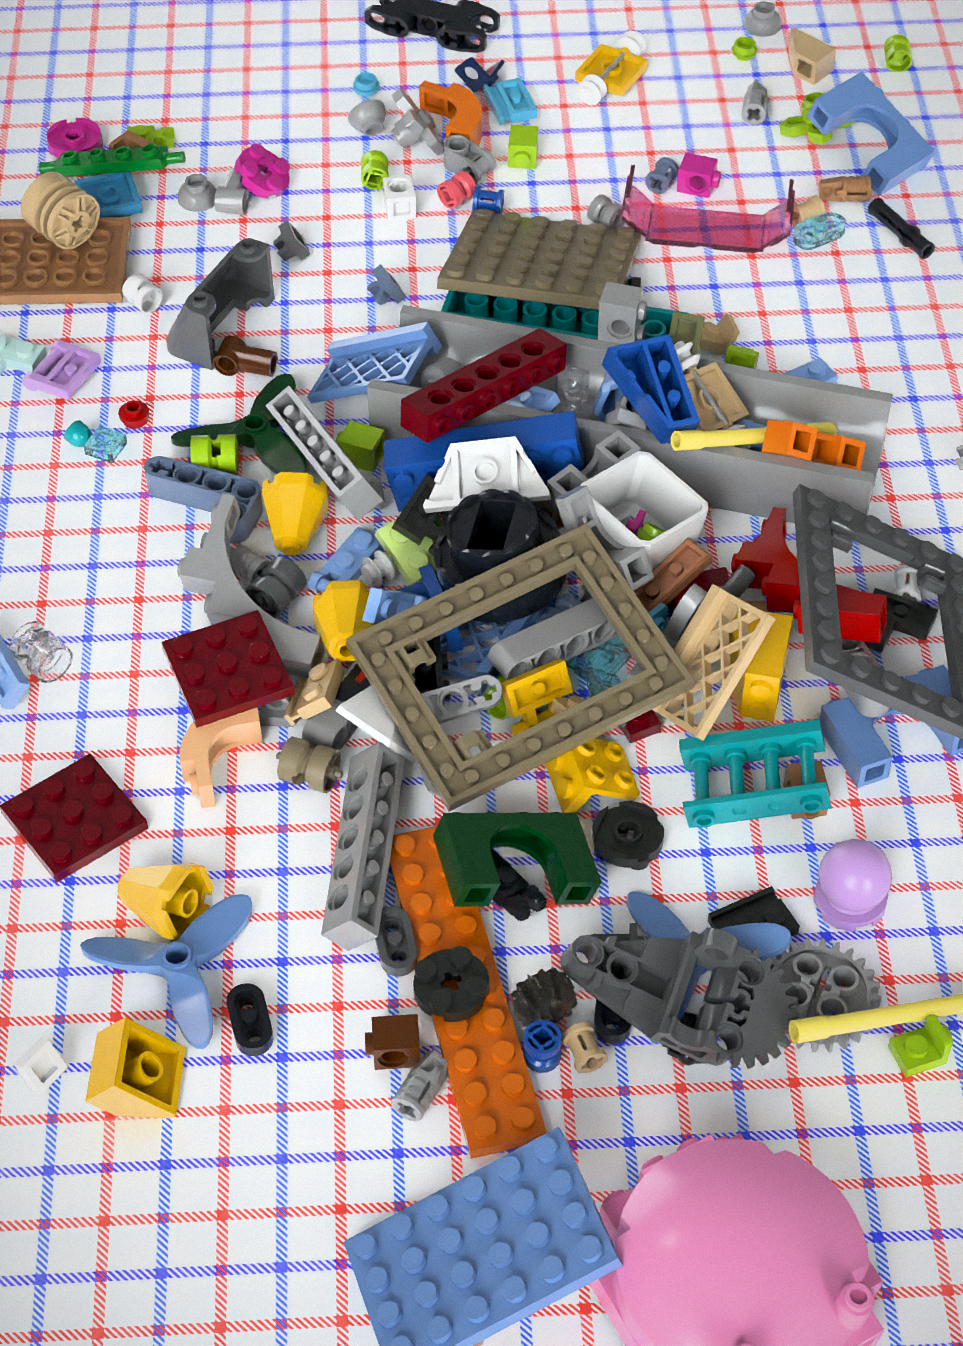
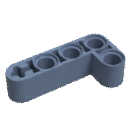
(203, 488)

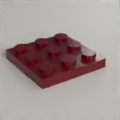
(227, 668)
(73, 817)

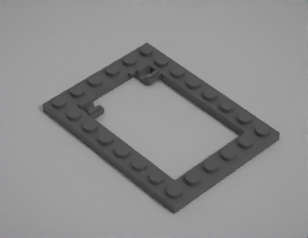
(829, 524)

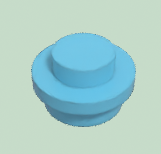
(366, 84)

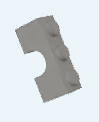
(606, 454)

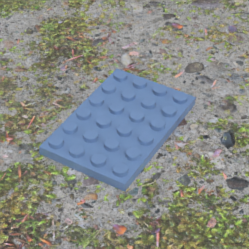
(483, 1250)

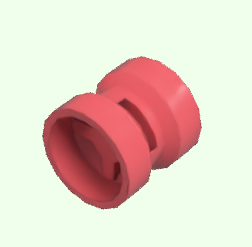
(456, 190)

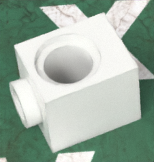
(399, 198)

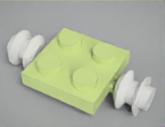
(400, 553)

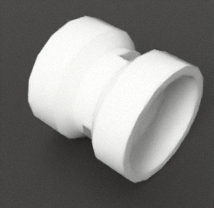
(142, 293)

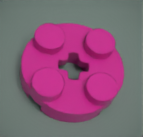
(76, 136)
(258, 159)

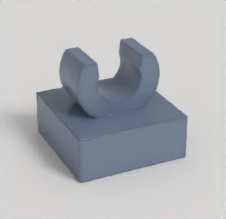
(385, 287)

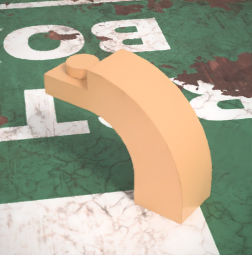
(207, 743)

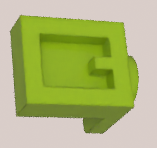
(922, 1047)

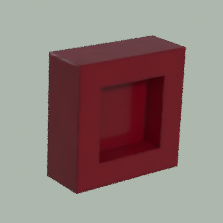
(642, 726)

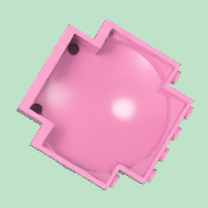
(737, 1253)

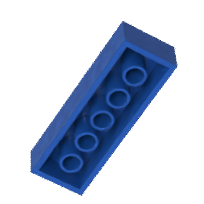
(547, 440)

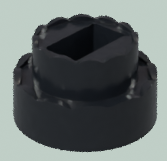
(488, 532)

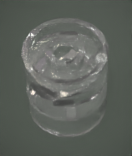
(41, 651)

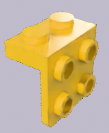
(591, 769)

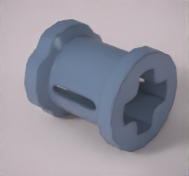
(661, 175)

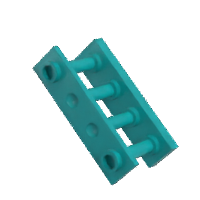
(750, 746)

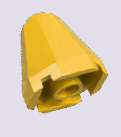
(294, 510)
(340, 615)
(166, 895)

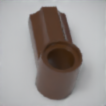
(237, 356)

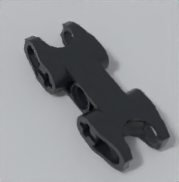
(445, 22)

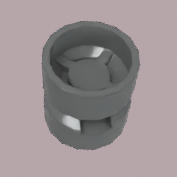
(277, 586)

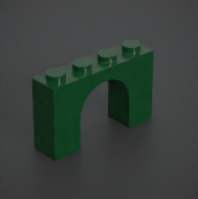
(549, 838)

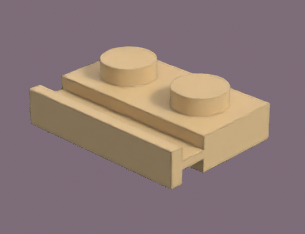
(316, 692)

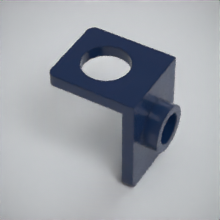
(484, 77)

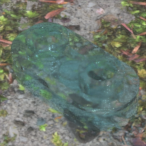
(819, 231)

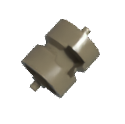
(302, 763)

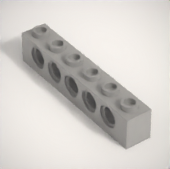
(324, 453)
(363, 847)

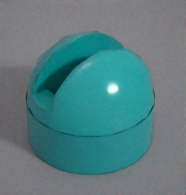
(77, 433)

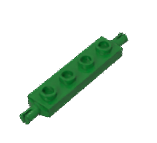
(113, 161)

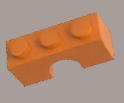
(807, 444)

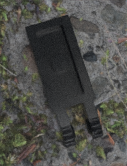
(515, 892)

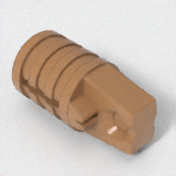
(845, 189)

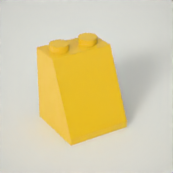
(761, 683)

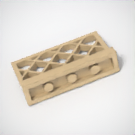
(696, 651)

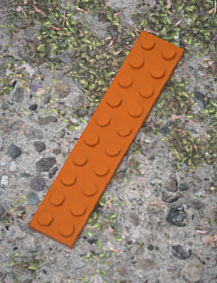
(483, 1051)

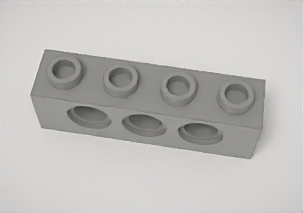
(621, 314)

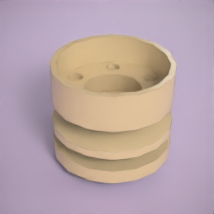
(60, 210)

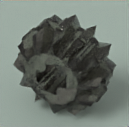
(544, 997)

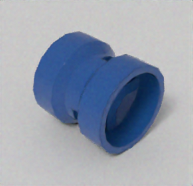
(542, 1046)

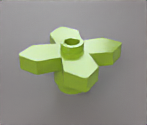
(801, 125)

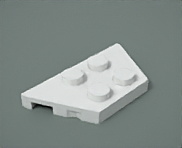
(483, 466)

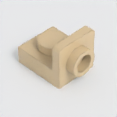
(720, 336)

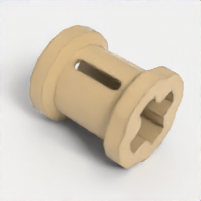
(807, 210)
(581, 1056)

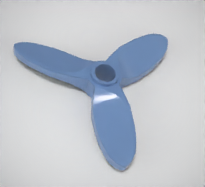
(660, 922)
(197, 945)

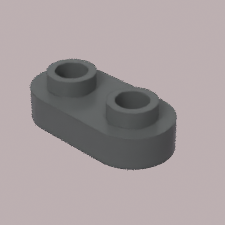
(396, 943)

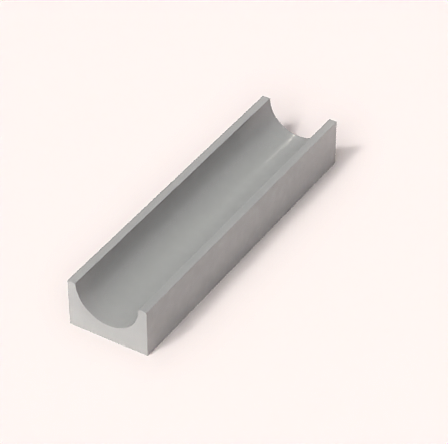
(721, 475)

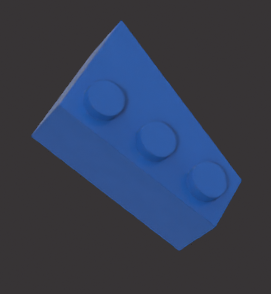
(653, 384)

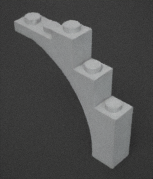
(210, 573)

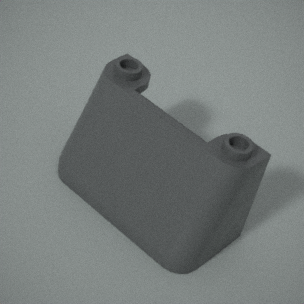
(236, 282)

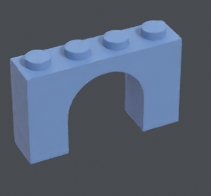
(863, 102)
(858, 743)

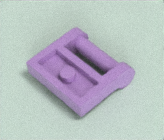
(67, 375)

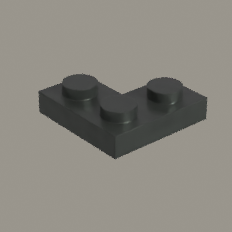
(905, 617)

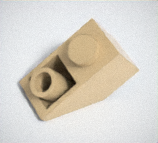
(810, 57)

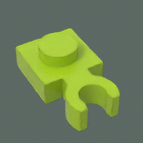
(160, 137)

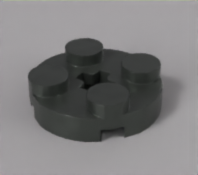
(624, 852)
(451, 965)

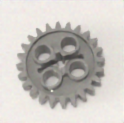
(834, 1000)

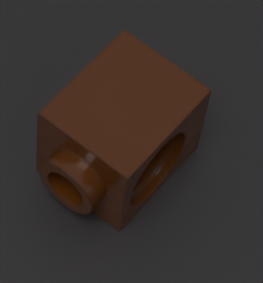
(393, 1041)

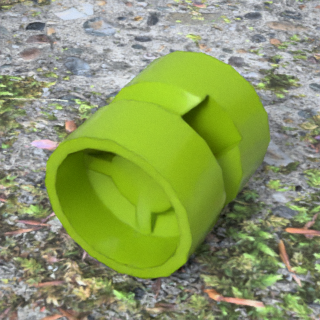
(203, 450)

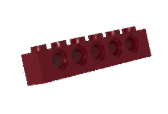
(482, 385)

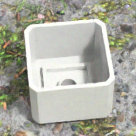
(649, 486)

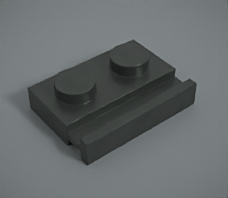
(756, 908)

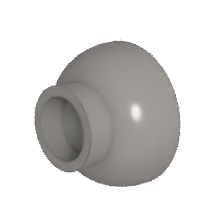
(763, 20)
(368, 117)
(196, 193)

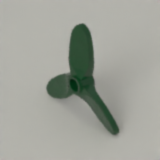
(257, 431)

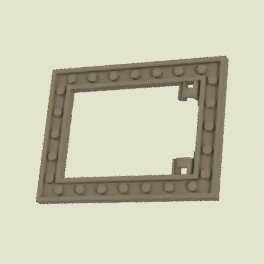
(448, 763)

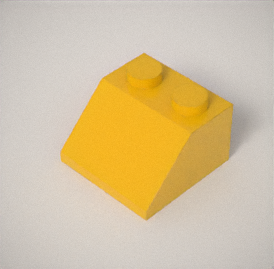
(135, 1072)

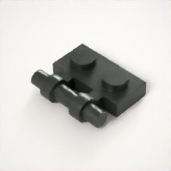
(414, 521)

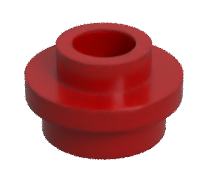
(134, 414)

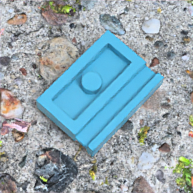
(510, 101)

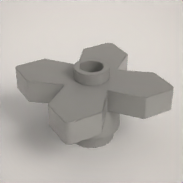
(415, 124)

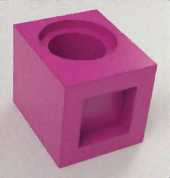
(698, 175)

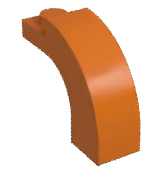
(455, 104)

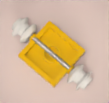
(611, 68)

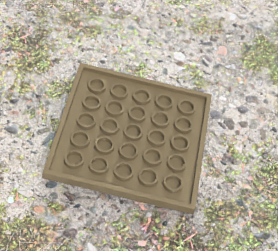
(538, 259)

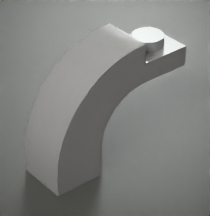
(578, 509)

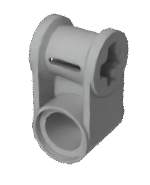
(466, 156)

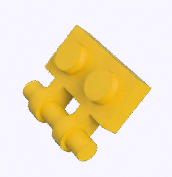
(533, 690)

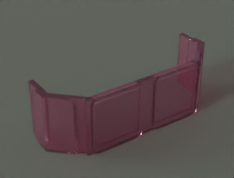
(706, 227)

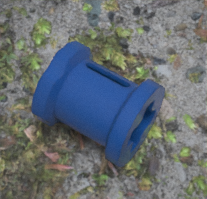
(480, 195)

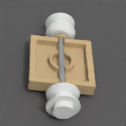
(711, 393)

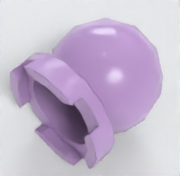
(853, 884)

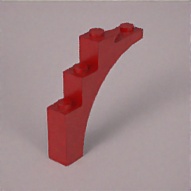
(776, 571)

